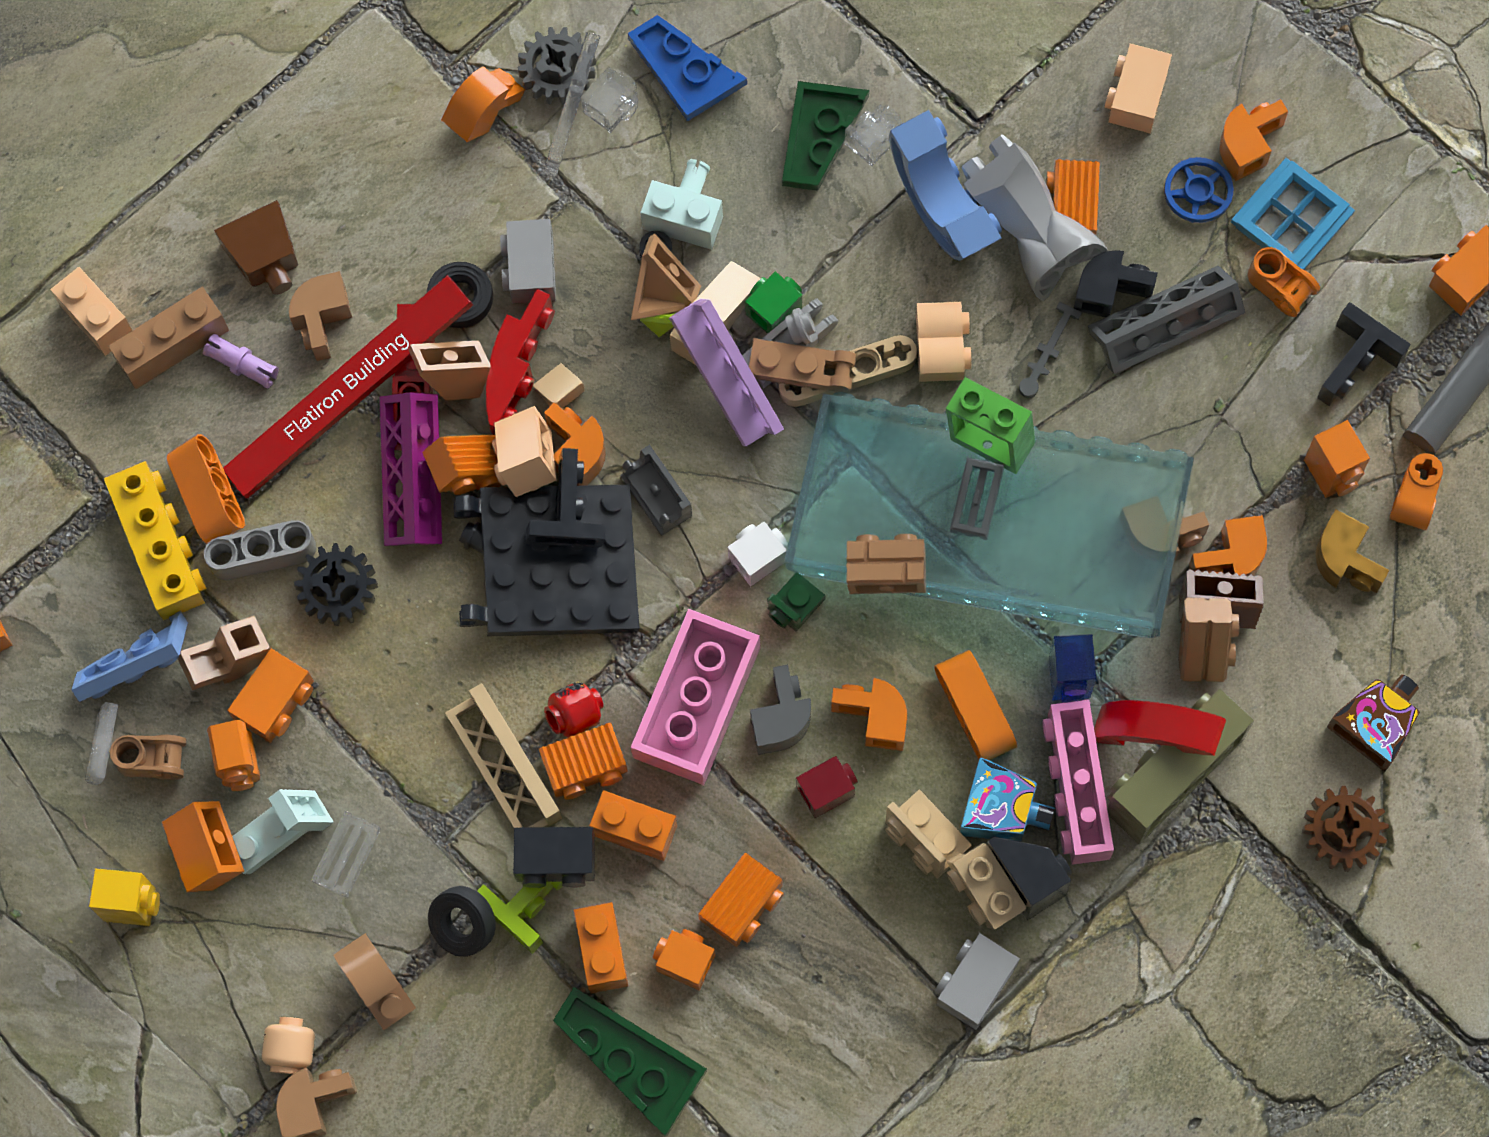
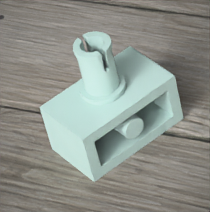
(682, 210)

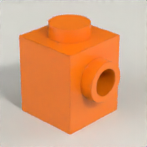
(684, 958)

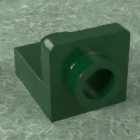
(794, 602)

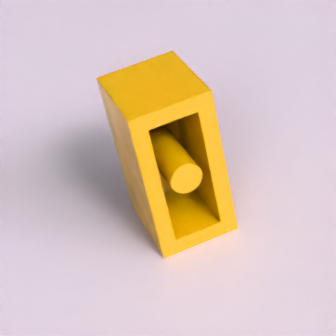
(124, 897)

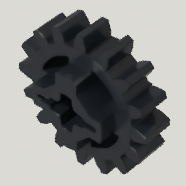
(321, 584)

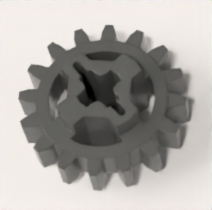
(547, 77)

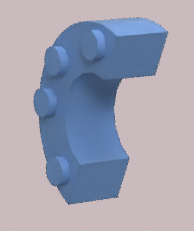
(935, 189)

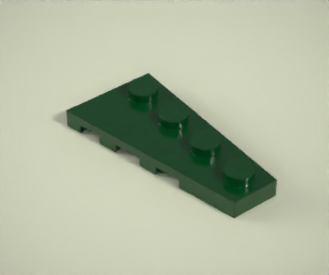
(636, 1062)

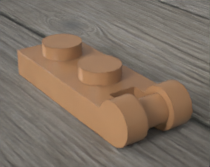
(801, 365)

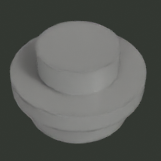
(800, 326)

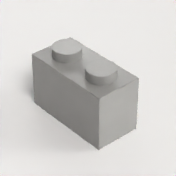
(529, 259)
(976, 981)

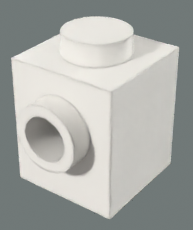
(757, 552)

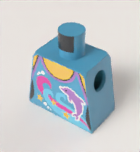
(1002, 804)

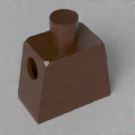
(261, 247)

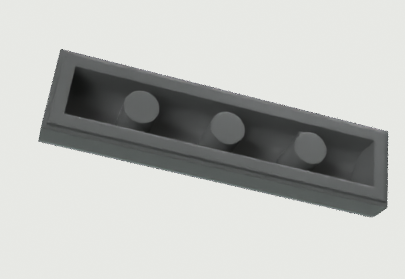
(1452, 397)

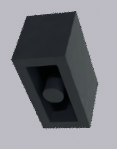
(554, 856)

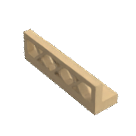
(510, 747)

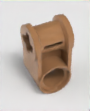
(157, 757)

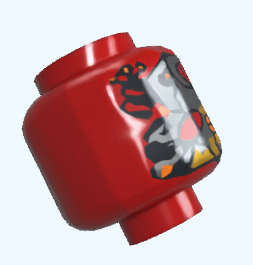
(574, 709)

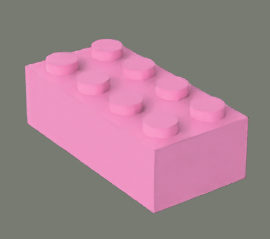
(695, 697)

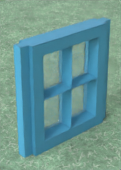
(1293, 214)

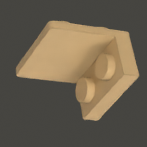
(925, 833)

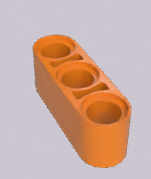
(205, 489)
(975, 706)

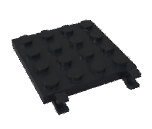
(553, 586)

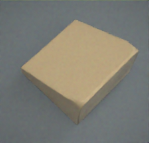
(559, 386)

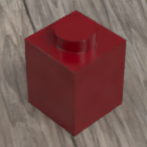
(826, 786)

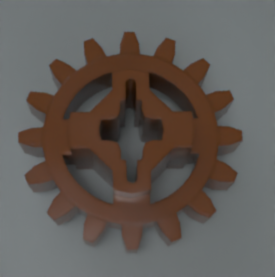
(1362, 827)

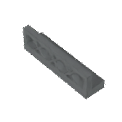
(1170, 319)

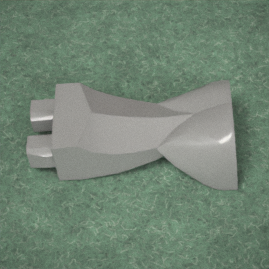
(1023, 206)

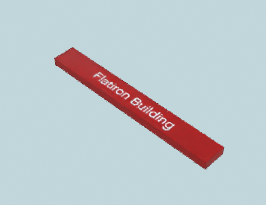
(346, 387)

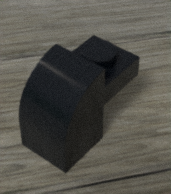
(1105, 276)

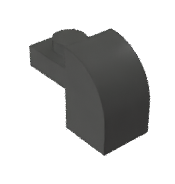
(785, 723)

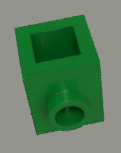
(773, 301)

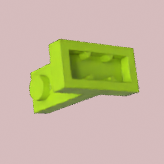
(511, 915)

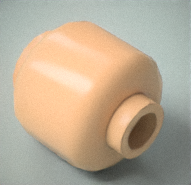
(288, 1046)

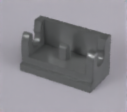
(656, 491)

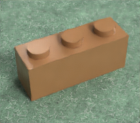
(168, 337)

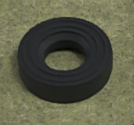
(475, 277)
(479, 913)

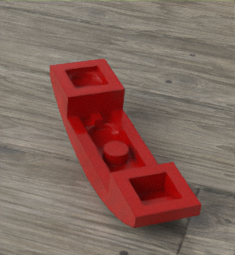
(1159, 724)

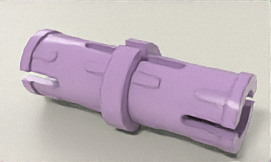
(240, 361)

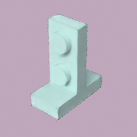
(279, 826)

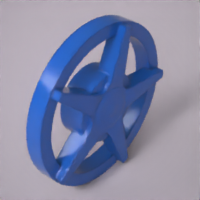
(1198, 190)

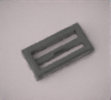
(970, 529)

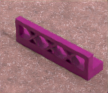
(420, 498)

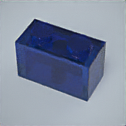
(1072, 667)

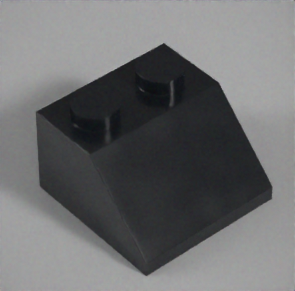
(1034, 873)

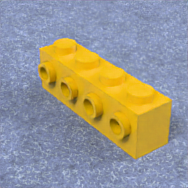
(155, 541)

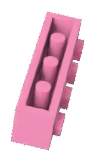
(1080, 782)

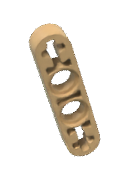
(893, 368)

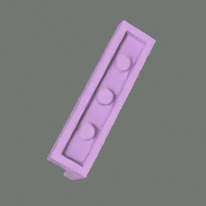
(725, 371)

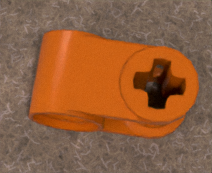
(1285, 281)
(1417, 497)

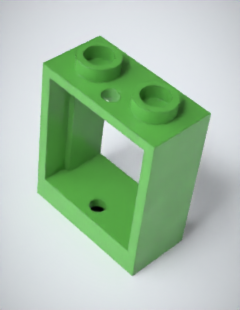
(984, 416)

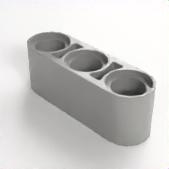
(243, 543)

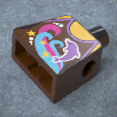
(1378, 720)

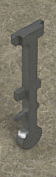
(1029, 386)

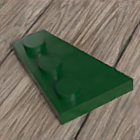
(818, 131)

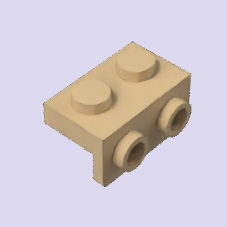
(986, 885)

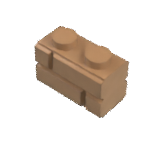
(886, 565)
(1206, 639)

